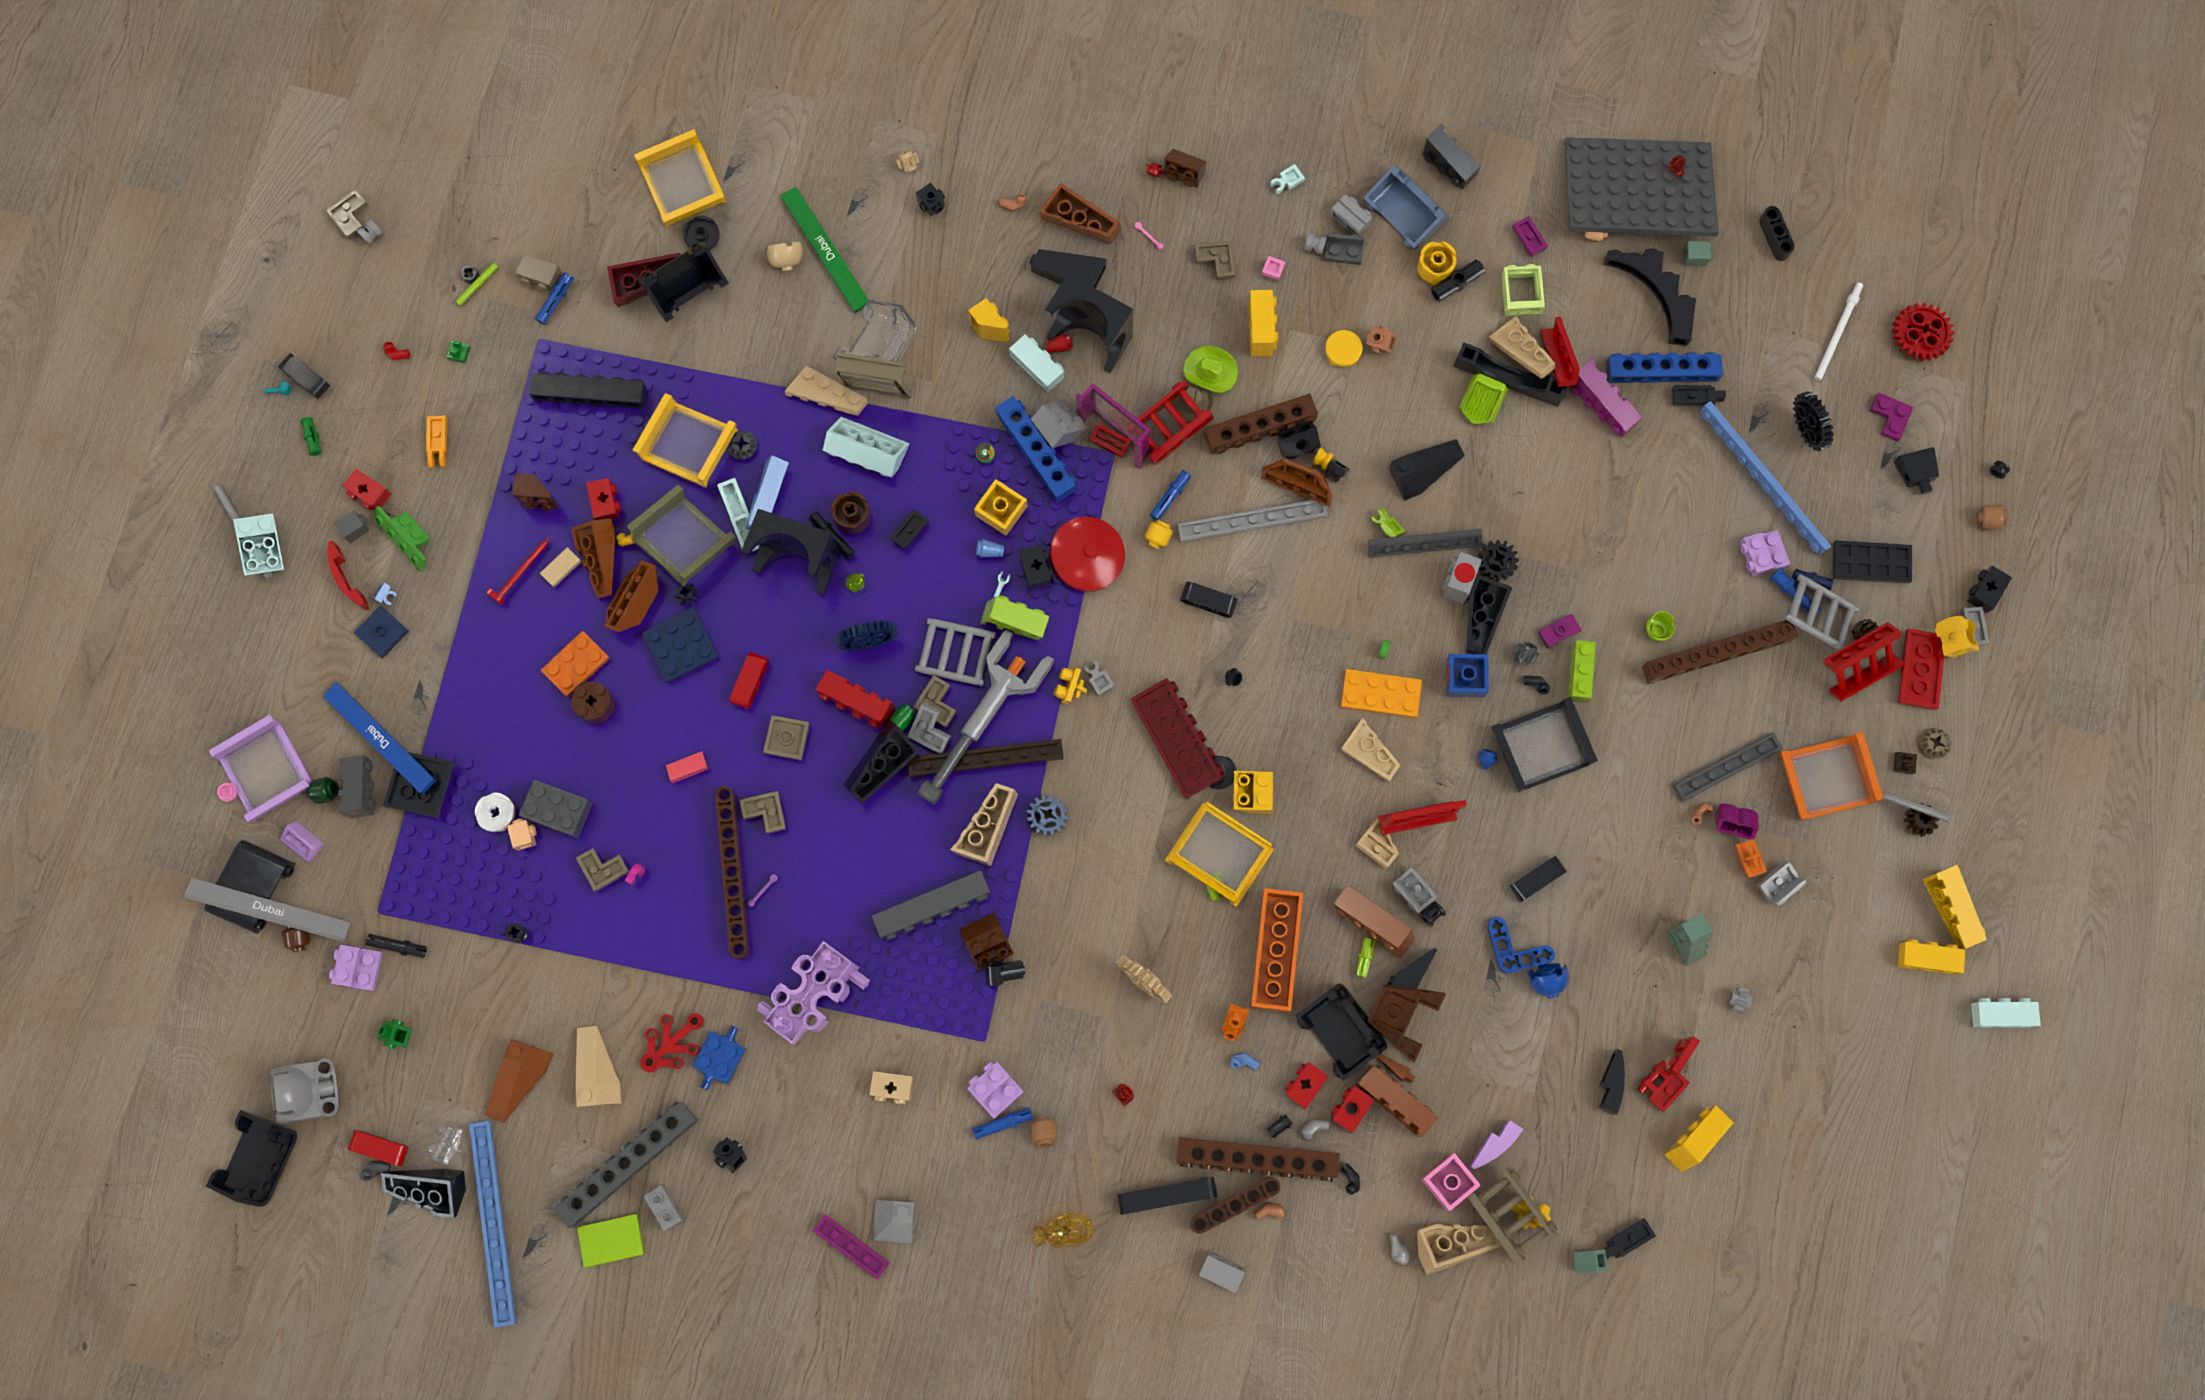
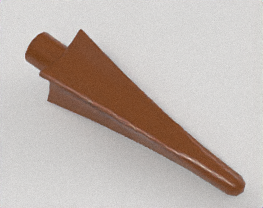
(1398, 1069)

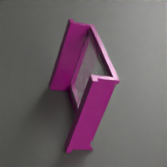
(1118, 417)

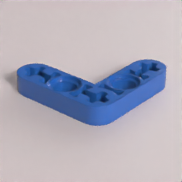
(1509, 952)

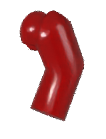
(395, 354)

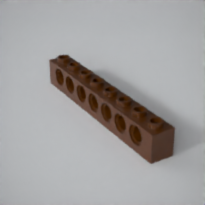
(1719, 651)
(1329, 1160)

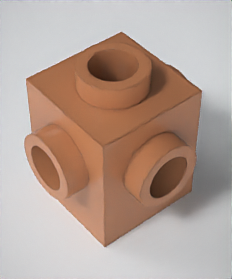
(1381, 340)

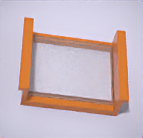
(1831, 776)

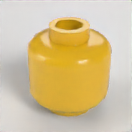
(1158, 534)

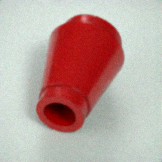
(1059, 344)

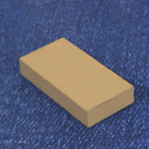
(560, 567)

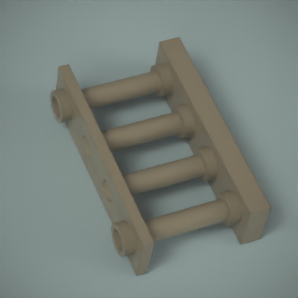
(1505, 1234)

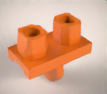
(1750, 858)
(1234, 1022)

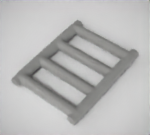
(1808, 624)
(951, 628)

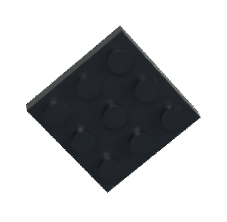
(406, 798)

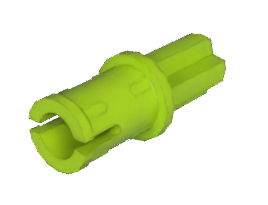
(1365, 957)

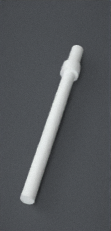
(1852, 301)

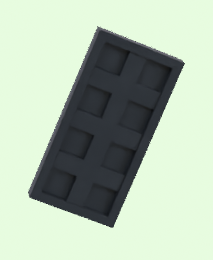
(1872, 561)

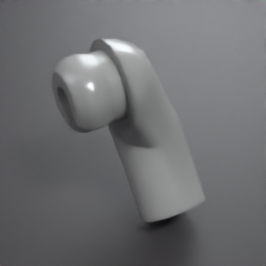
(1312, 1126)

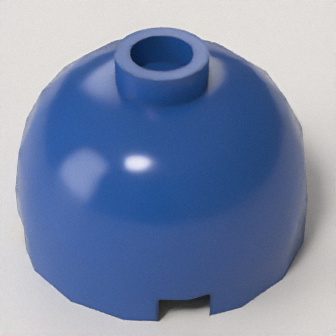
(1549, 979)

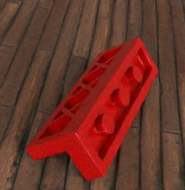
(1561, 352)

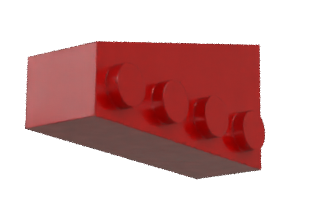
(855, 699)

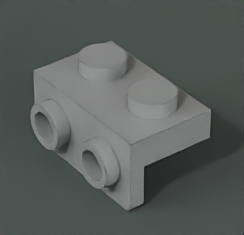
(1780, 884)
(1415, 890)

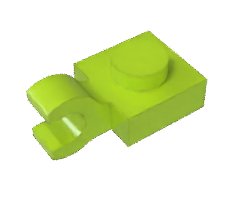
(1389, 525)

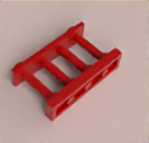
(1187, 429)
(1858, 650)

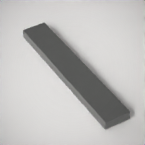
(1424, 543)
(1727, 767)

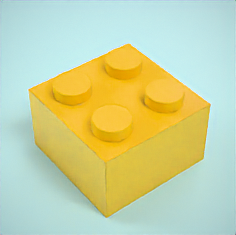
(1000, 507)

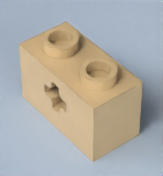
(882, 1080)

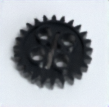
(1813, 421)

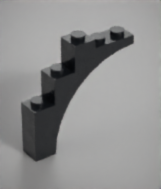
(1664, 285)

